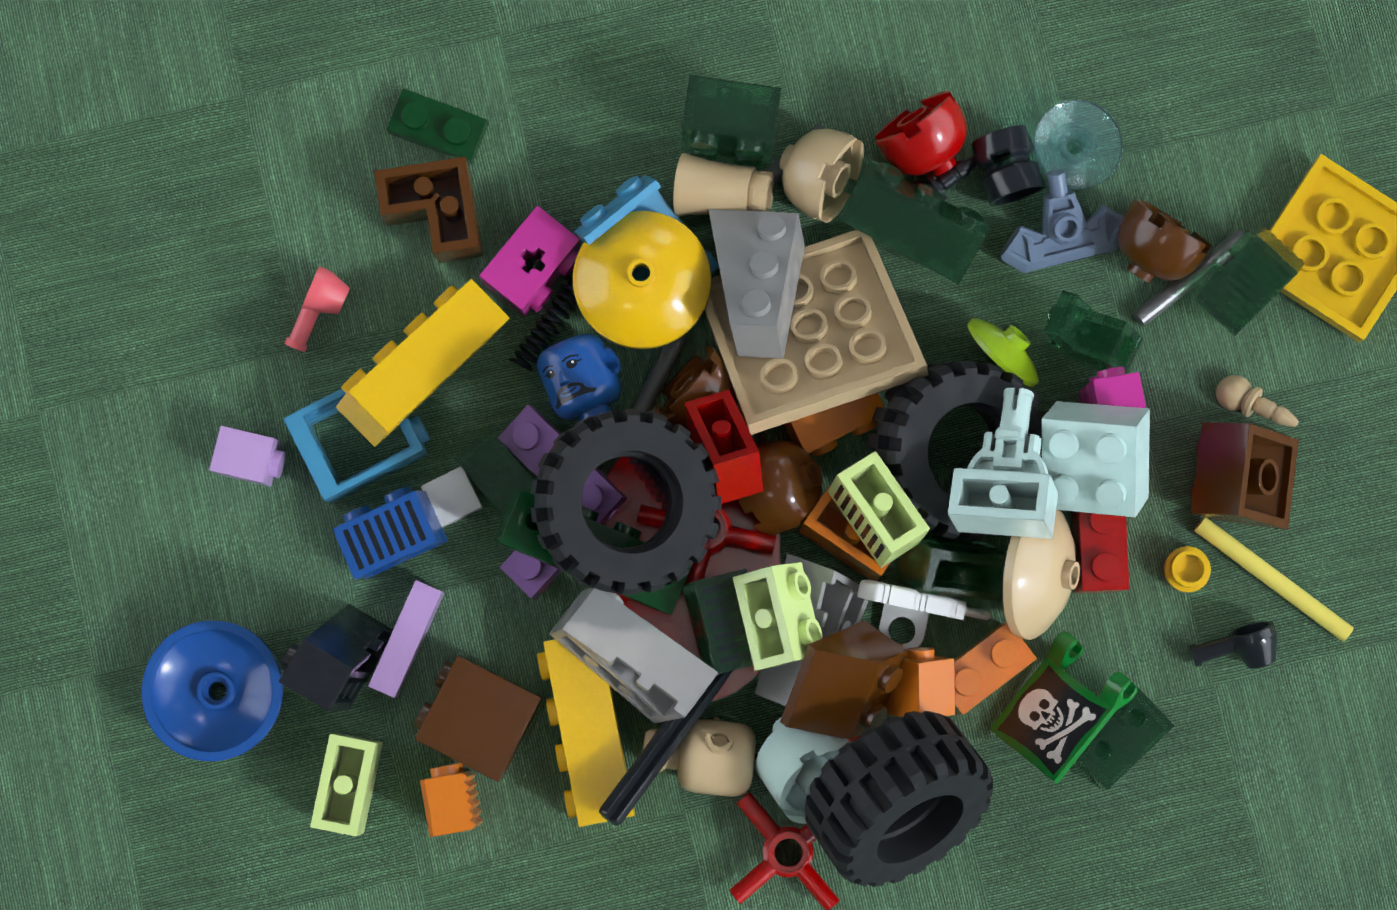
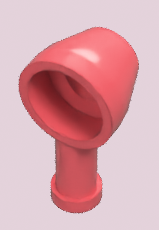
(324, 296)

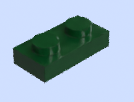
(437, 126)

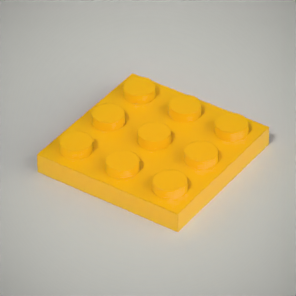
(1347, 247)

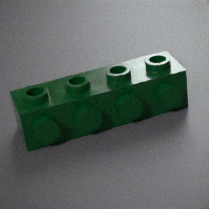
(521, 534)

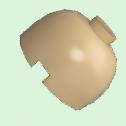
(819, 171)

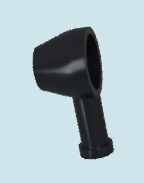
(1252, 642)

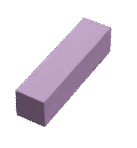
(406, 639)

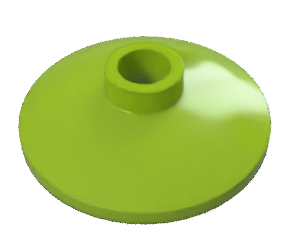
(1005, 349)

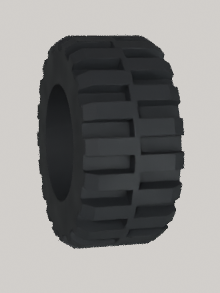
(913, 414)
(688, 513)
(898, 798)

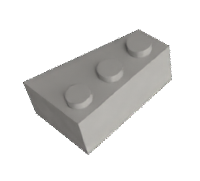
(834, 608)
(633, 656)

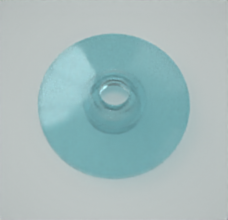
(1091, 130)

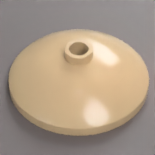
(1039, 580)

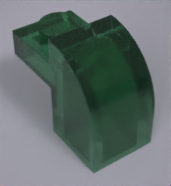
(1090, 336)

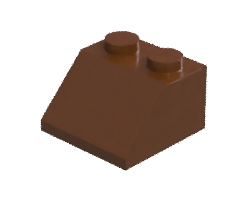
(1244, 475)
(845, 682)

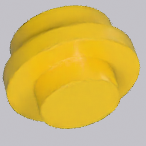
(1187, 569)

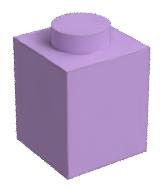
(247, 456)

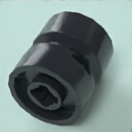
(1012, 180)

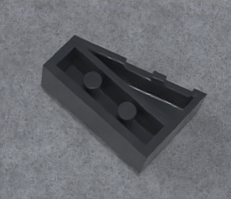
(336, 659)

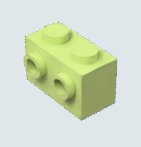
(777, 614)

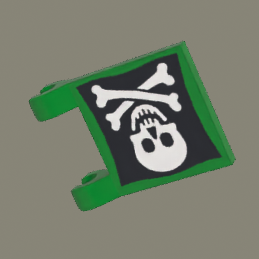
(1057, 715)

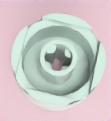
(791, 762)

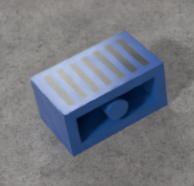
(390, 533)

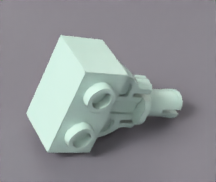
(1007, 480)

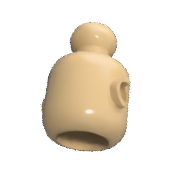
(714, 757)

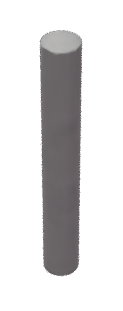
(1180, 287)

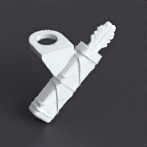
(915, 606)

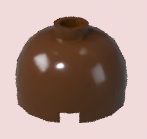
(1159, 244)
(694, 381)
(790, 487)

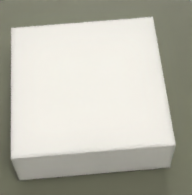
(452, 496)

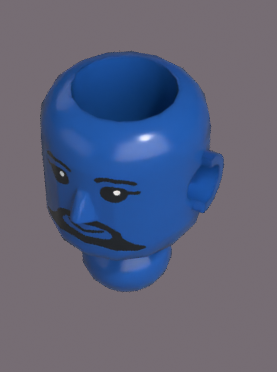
(580, 377)

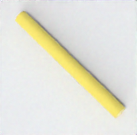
(1274, 579)

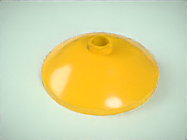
(648, 310)

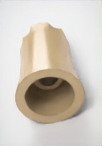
(718, 185)

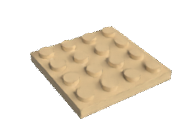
(841, 339)

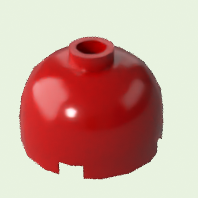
(926, 137)

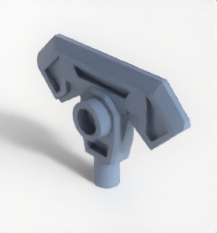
(1064, 231)

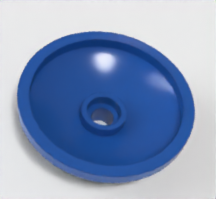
(180, 684)

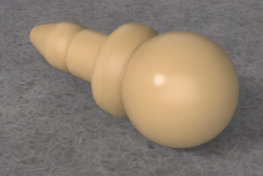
(1237, 394)

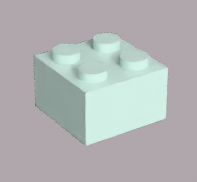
(1097, 457)

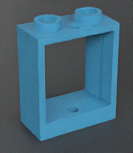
(319, 465)

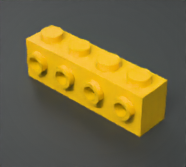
(422, 362)
(588, 731)

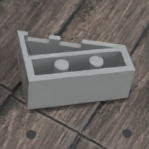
(759, 275)

